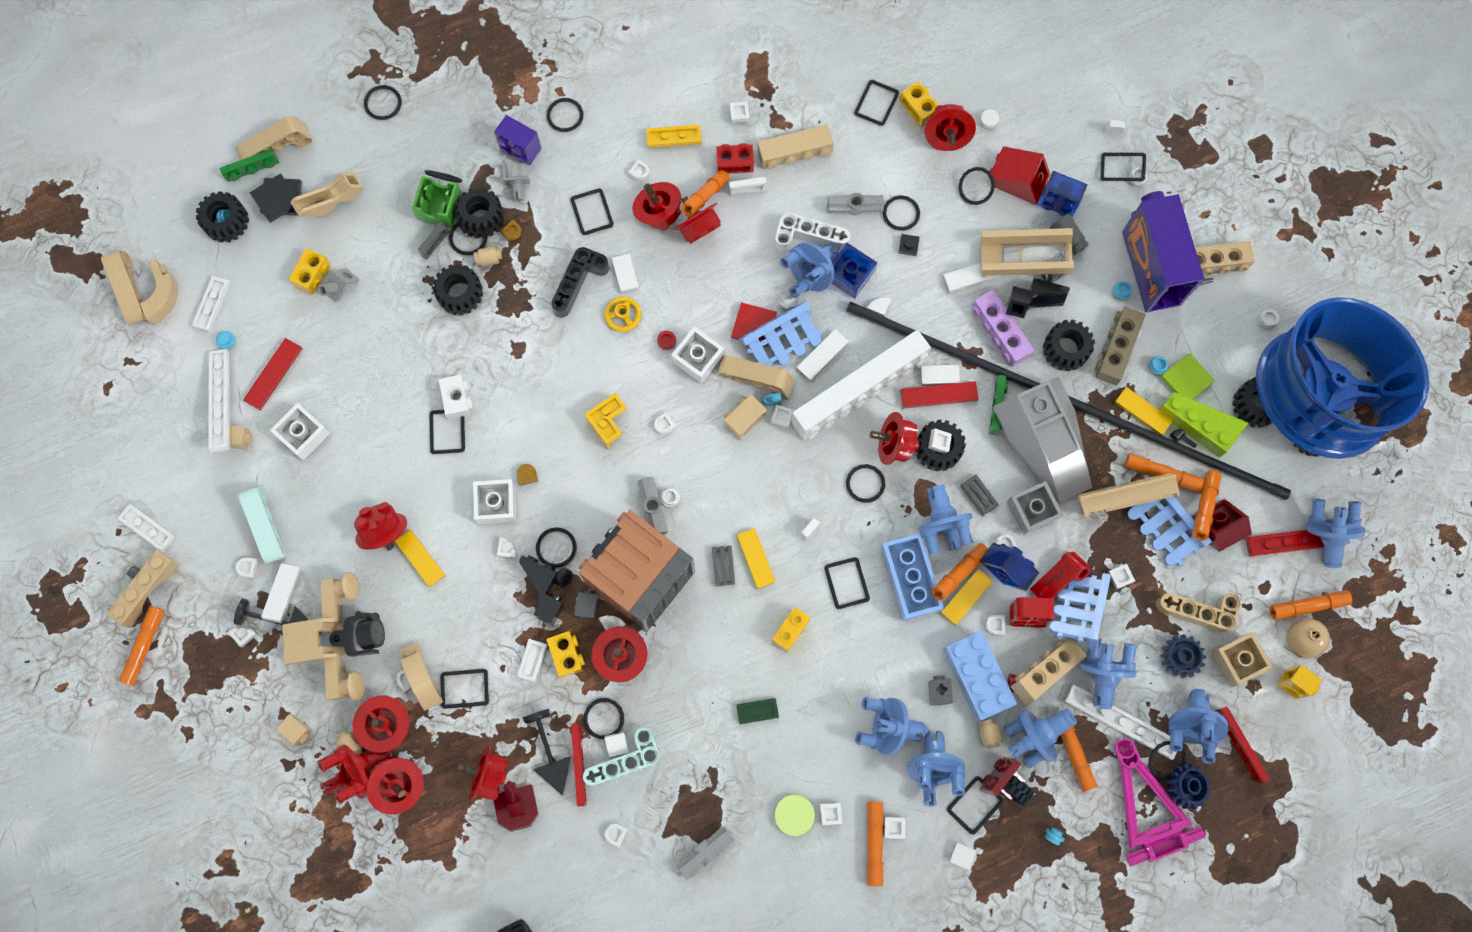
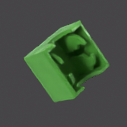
(436, 202)

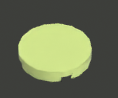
(794, 815)

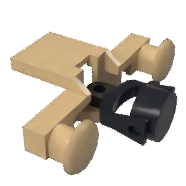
(302, 638)

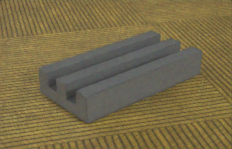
(433, 240)
(972, 498)
(721, 549)

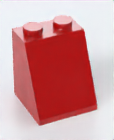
(1021, 173)

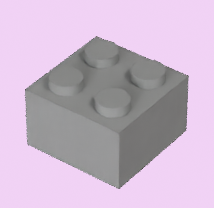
(1034, 508)

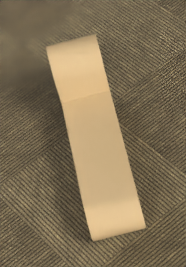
(276, 137)
(121, 279)
(757, 374)
(1196, 609)

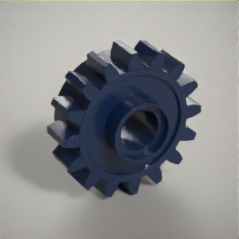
(1175, 663)
(1188, 786)

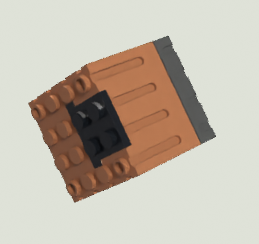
(637, 570)

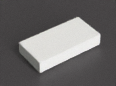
(747, 186)
(625, 273)
(939, 374)
(532, 660)

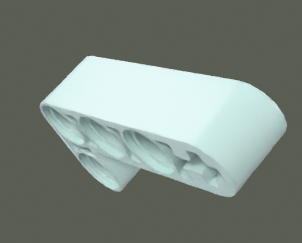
(262, 524)
(620, 762)

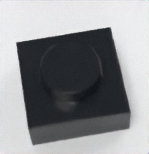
(908, 245)

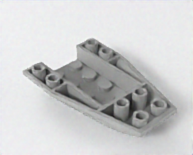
(1047, 437)

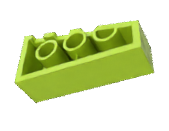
(1203, 423)

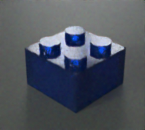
(1062, 194)
(852, 270)
(1010, 566)

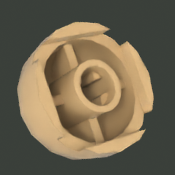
(1308, 638)

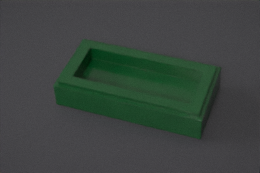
(757, 711)

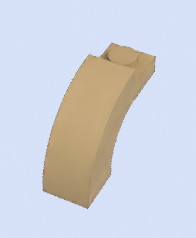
(164, 295)
(419, 676)

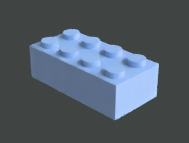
(911, 577)
(979, 676)

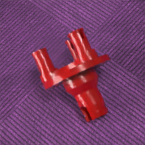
(352, 774)

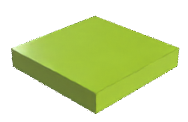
(1187, 377)

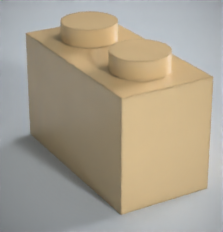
(745, 416)

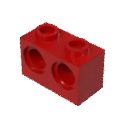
(735, 163)

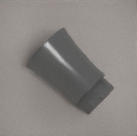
(1078, 239)

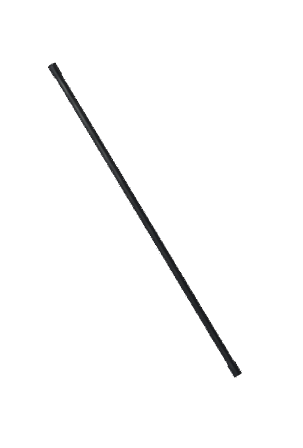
(1272, 488)

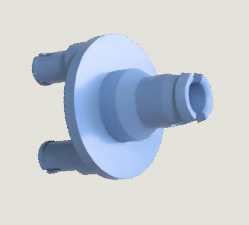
(810, 267)
(945, 520)
(1337, 531)
(1108, 673)
(890, 726)
(1197, 726)
(1040, 735)
(936, 769)

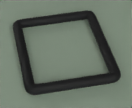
(864, 95)
(1122, 154)
(578, 217)
(432, 435)
(832, 587)
(460, 673)
(986, 817)

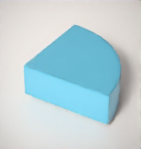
(771, 399)

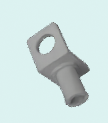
(515, 182)
(337, 284)

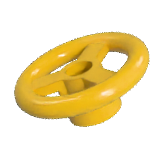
(619, 308)

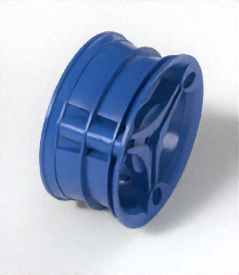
(1309, 404)

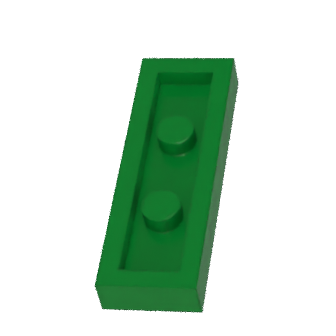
(249, 165)
(1000, 389)

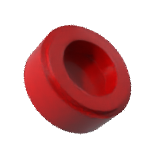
(666, 340)

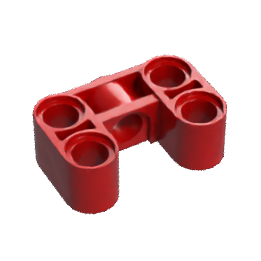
(1031, 612)

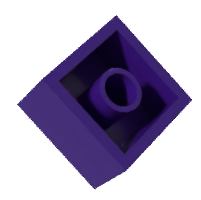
(517, 140)

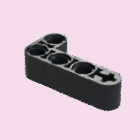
(576, 283)

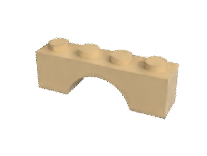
(130, 603)

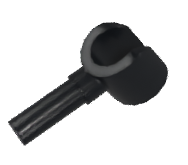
(1179, 434)

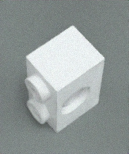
(455, 408)

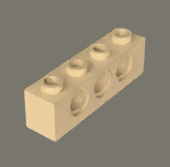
(1240, 251)
(1025, 686)

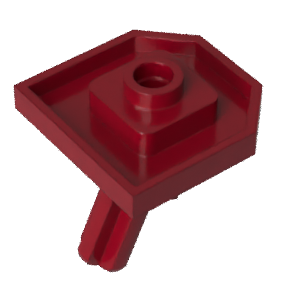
(516, 807)

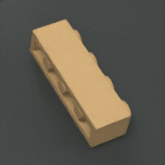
(795, 147)

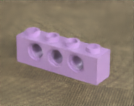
(991, 302)

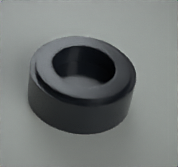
(563, 577)

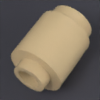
(487, 256)
(990, 733)
(349, 740)

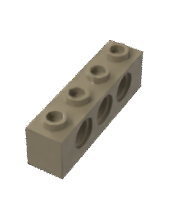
(1133, 321)

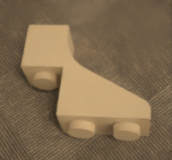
(323, 200)

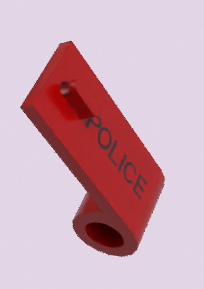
(1060, 575)

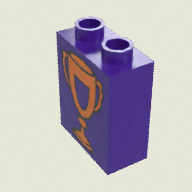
(1162, 252)

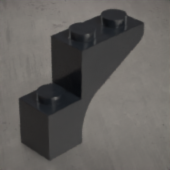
(1039, 295)
(543, 580)

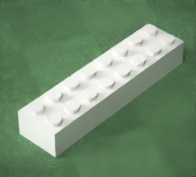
(860, 385)

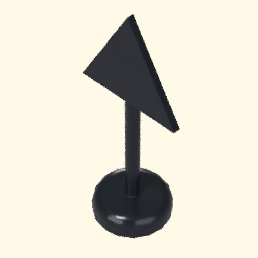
(243, 611)
(554, 772)

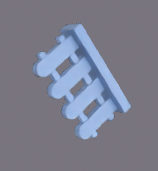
(788, 330)
(1178, 529)
(1078, 615)

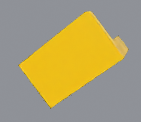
(602, 418)

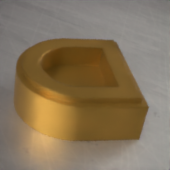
(511, 232)
(526, 474)

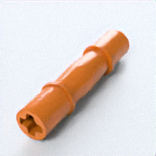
(698, 199)
(1153, 469)
(1206, 505)
(959, 572)
(1310, 605)
(141, 646)
(1078, 760)
(875, 844)

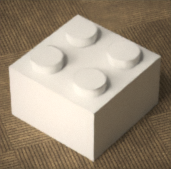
(697, 355)
(300, 431)
(494, 501)

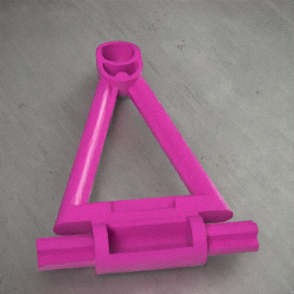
(1160, 840)

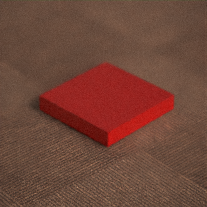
(750, 318)

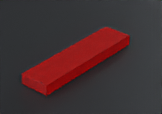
(272, 374)
(939, 394)
(1282, 543)
(1243, 747)
(578, 765)

